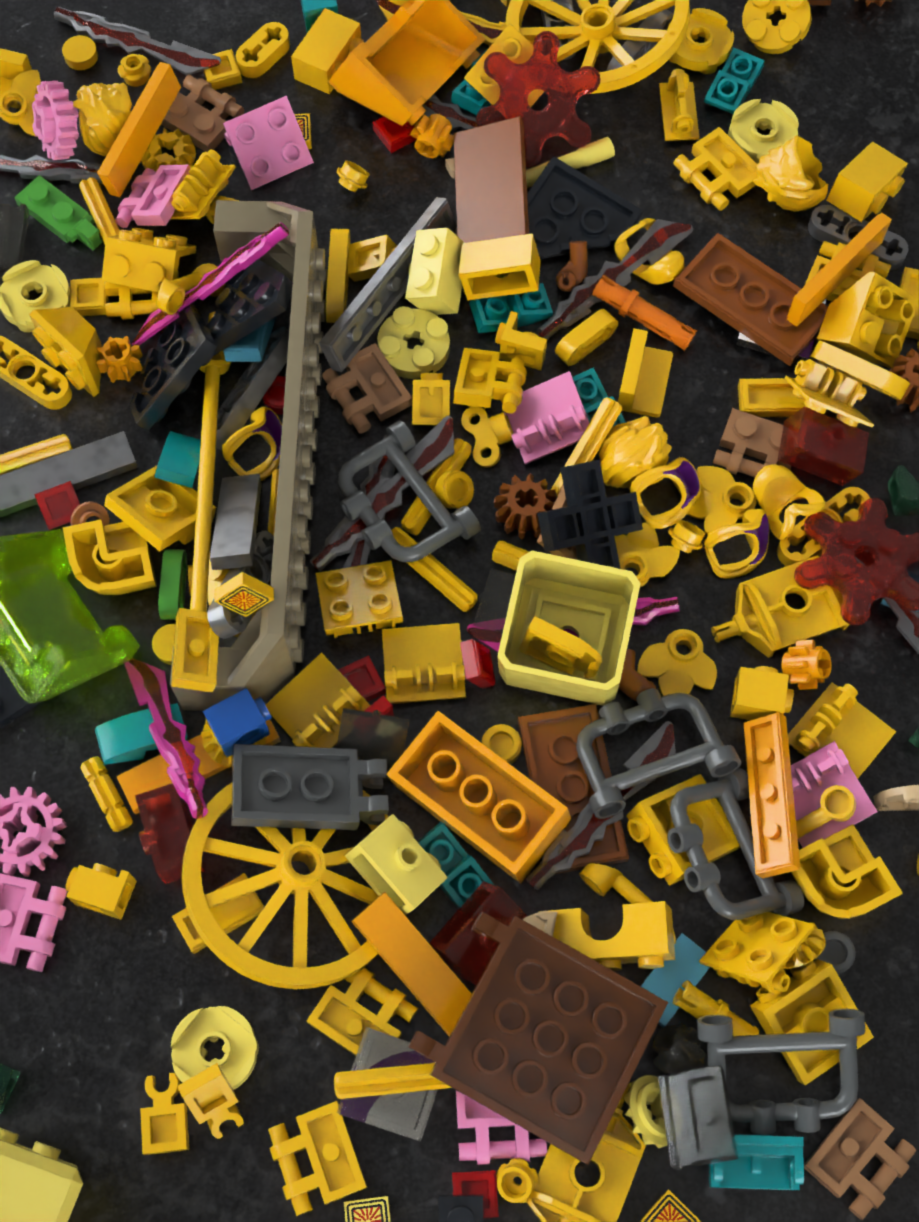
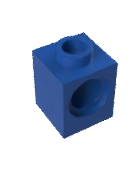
(238, 720)

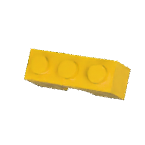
(643, 938)

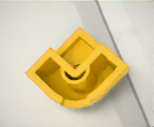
(109, 557)
(844, 876)

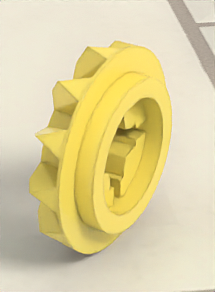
(642, 1093)

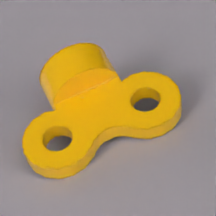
(487, 433)

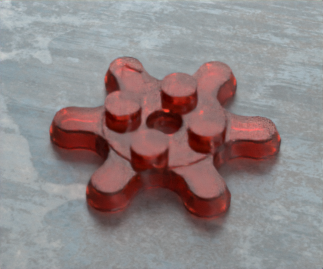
(541, 73)
(859, 582)

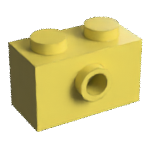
(434, 271)
(397, 864)

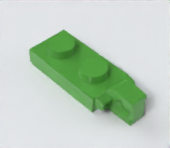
(59, 213)

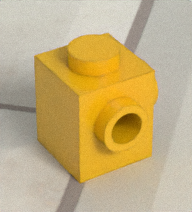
(760, 693)

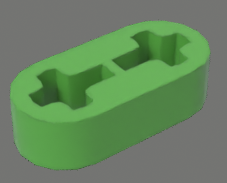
(172, 583)

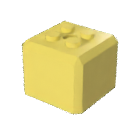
(576, 596)
(35, 1182)

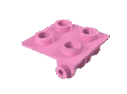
(268, 142)
(548, 418)
(816, 774)

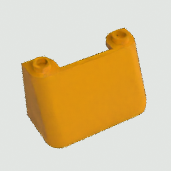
(408, 59)

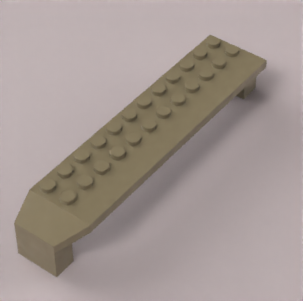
(271, 644)

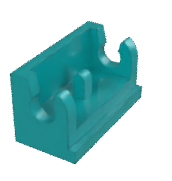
(762, 1164)

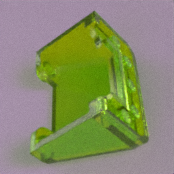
(44, 626)

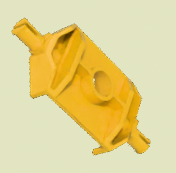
(770, 623)
(565, 1200)

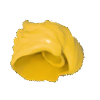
(102, 114)
(792, 176)
(632, 450)

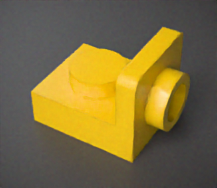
(368, 256)
(520, 344)
(430, 399)

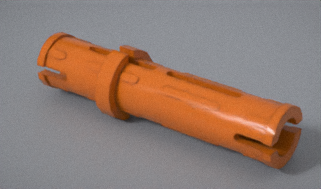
(637, 308)

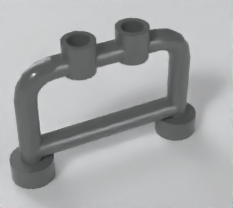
(378, 532)
(607, 795)
(704, 876)
(806, 1112)

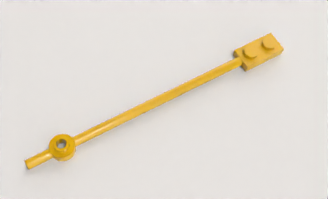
(195, 642)

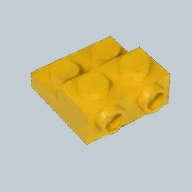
(156, 509)
(652, 820)
(805, 1009)

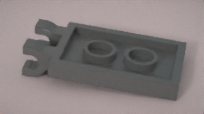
(305, 787)

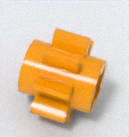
(433, 136)
(119, 359)
(806, 664)

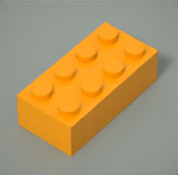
(479, 796)

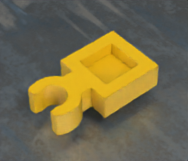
(211, 1099)
(165, 1124)

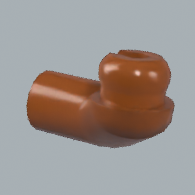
(575, 269)
(631, 681)

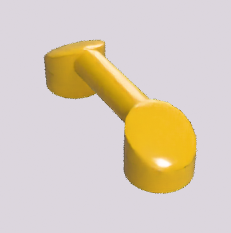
(172, 293)
(836, 804)
(603, 878)

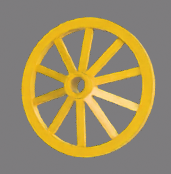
(599, 32)
(290, 882)

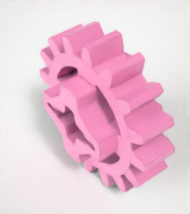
(55, 120)
(22, 814)

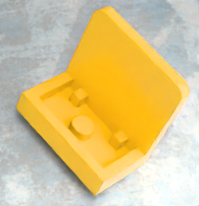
(143, 260)

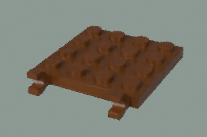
(546, 1037)

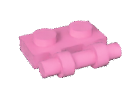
(152, 197)
(16, 906)
(478, 1117)

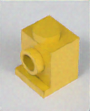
(100, 889)

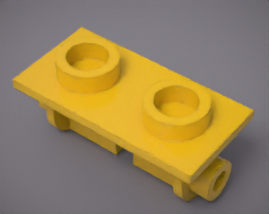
(679, 107)

